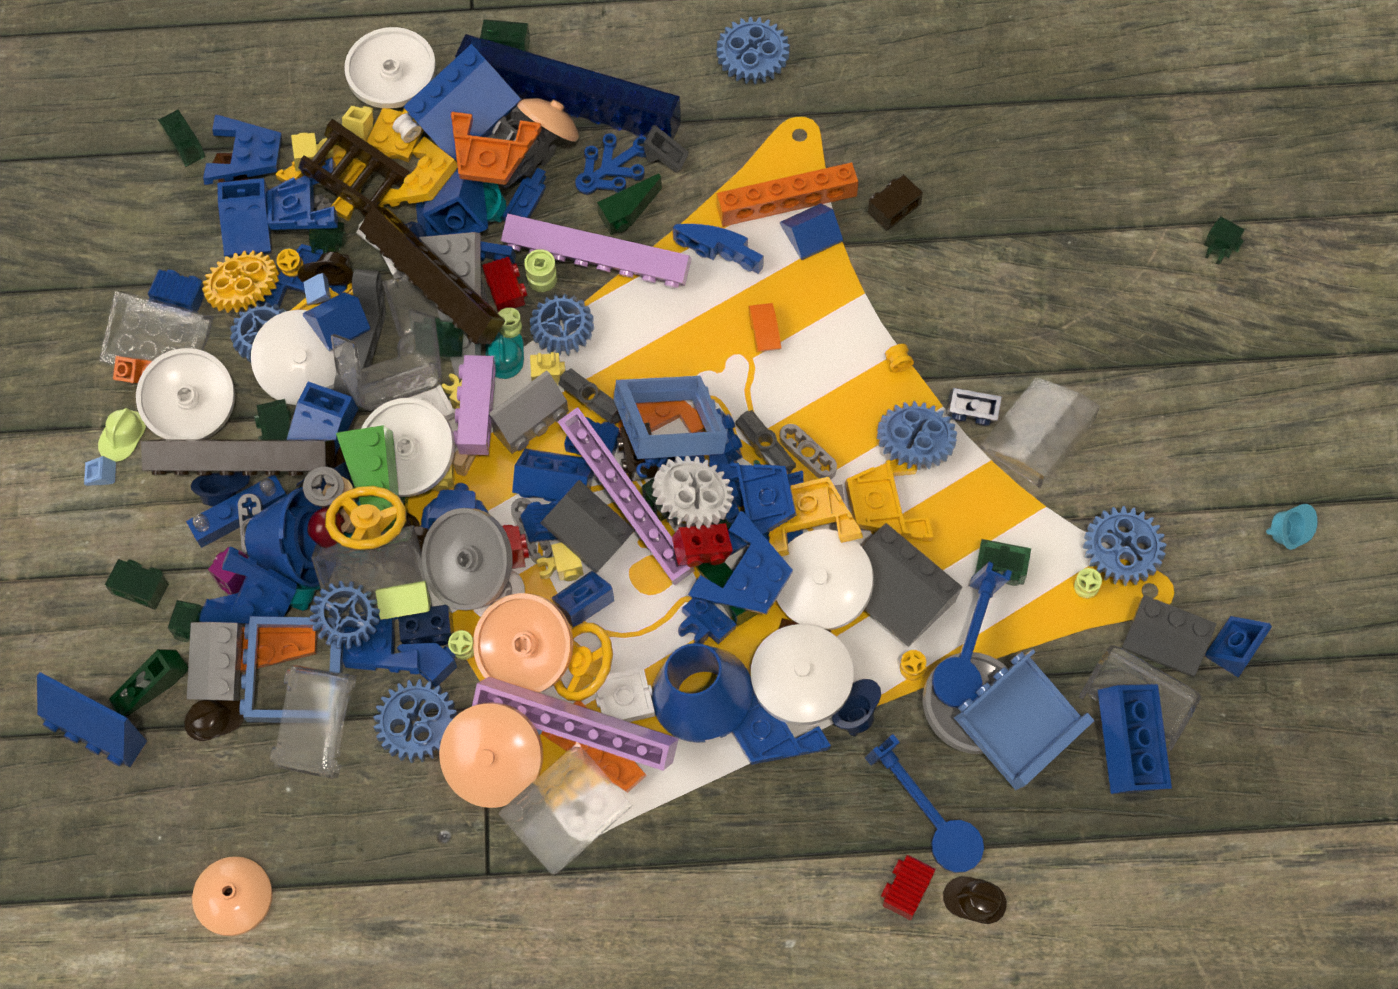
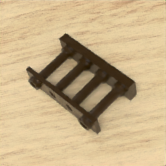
(355, 148)

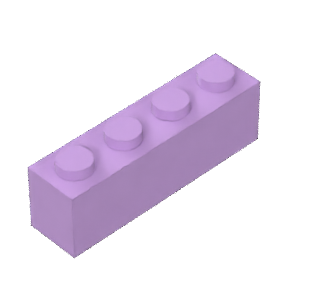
(475, 405)

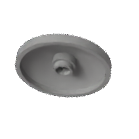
(466, 558)
(942, 716)

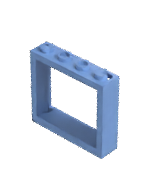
(645, 446)
(250, 659)

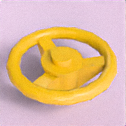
(366, 518)
(587, 664)

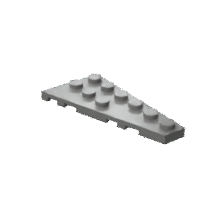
(462, 255)

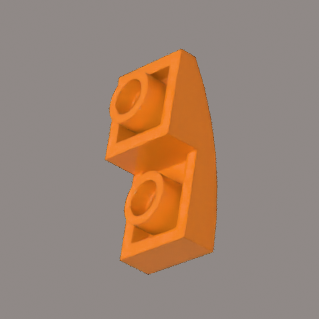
(765, 327)
(129, 369)

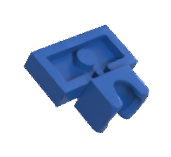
(704, 621)

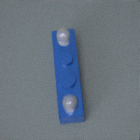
(225, 517)

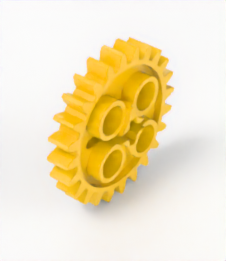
(240, 281)

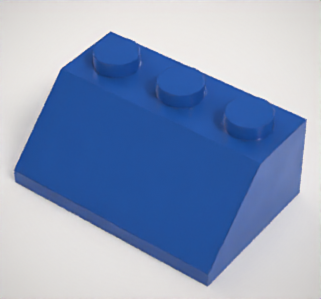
(549, 474)

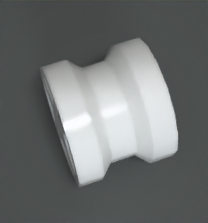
(406, 127)

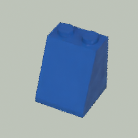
(458, 207)

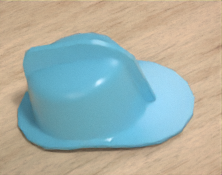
(1294, 526)

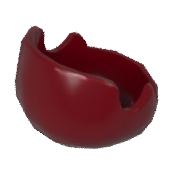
(317, 530)

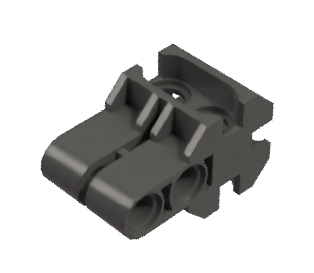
(539, 152)

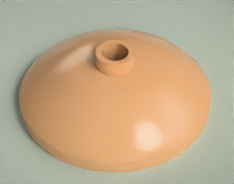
(550, 116)
(240, 910)

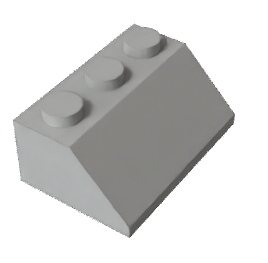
(528, 413)
(214, 661)

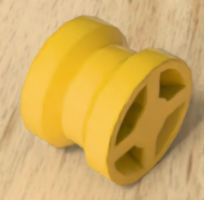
(285, 260)
(899, 358)
(913, 659)

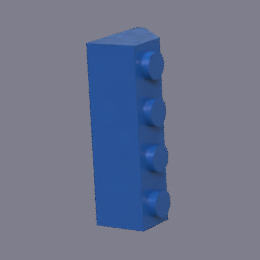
(1134, 738)

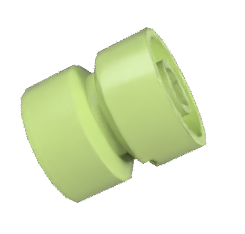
(540, 270)

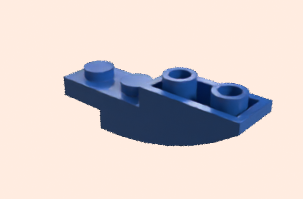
(713, 240)
(731, 454)

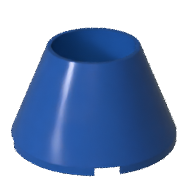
(281, 540)
(705, 713)

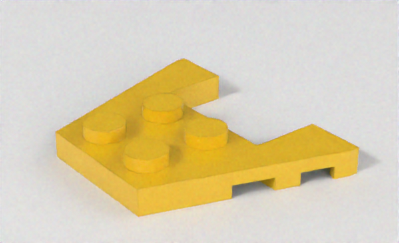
(427, 178)
(342, 207)
(876, 501)
(816, 504)

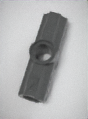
(582, 389)
(757, 433)

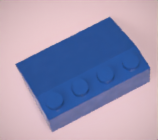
(462, 87)
(87, 722)

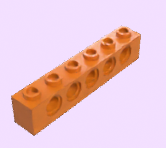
(787, 194)

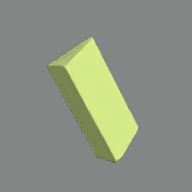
(403, 600)

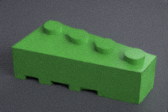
(371, 462)

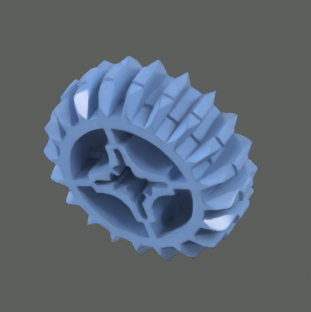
(545, 331)
(241, 335)
(336, 609)

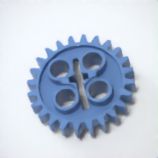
(752, 50)
(930, 444)
(1139, 532)
(394, 714)

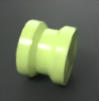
(510, 316)
(1090, 578)
(458, 641)

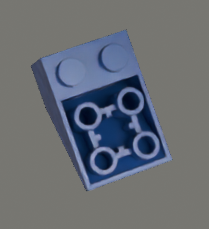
(244, 216)
(322, 414)

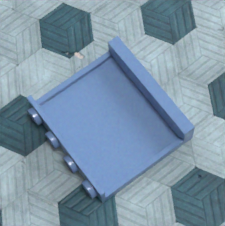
(1021, 720)

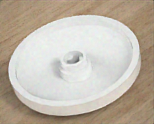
(389, 67)
(290, 355)
(185, 395)
(421, 442)
(828, 580)
(802, 674)

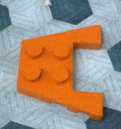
(490, 158)
(665, 412)

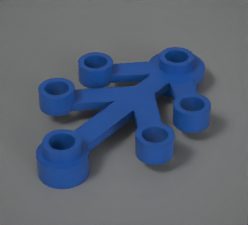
(610, 167)

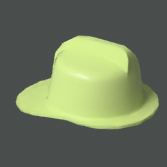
(121, 434)

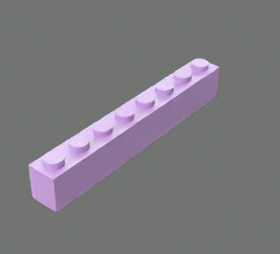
(597, 250)
(624, 493)
(582, 724)

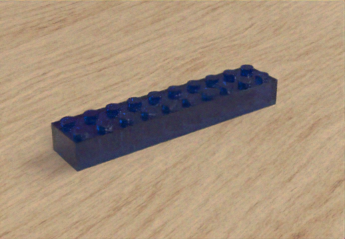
(581, 90)

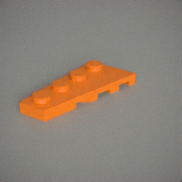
(281, 645)
(621, 771)

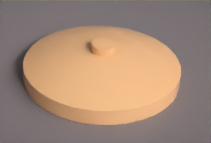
(523, 642)
(490, 754)

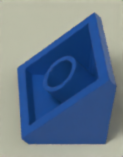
(812, 230)
(337, 316)
(584, 598)
(1237, 643)

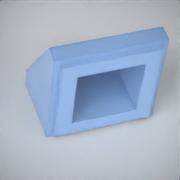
(317, 289)
(100, 471)

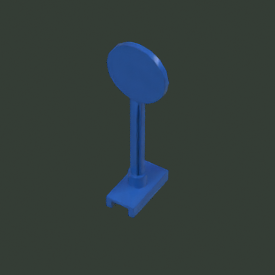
(957, 677)
(955, 843)

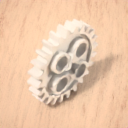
(692, 492)

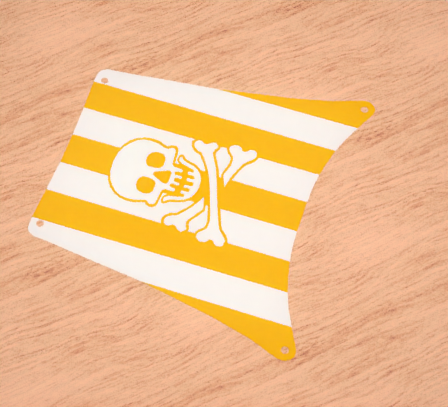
(835, 388)

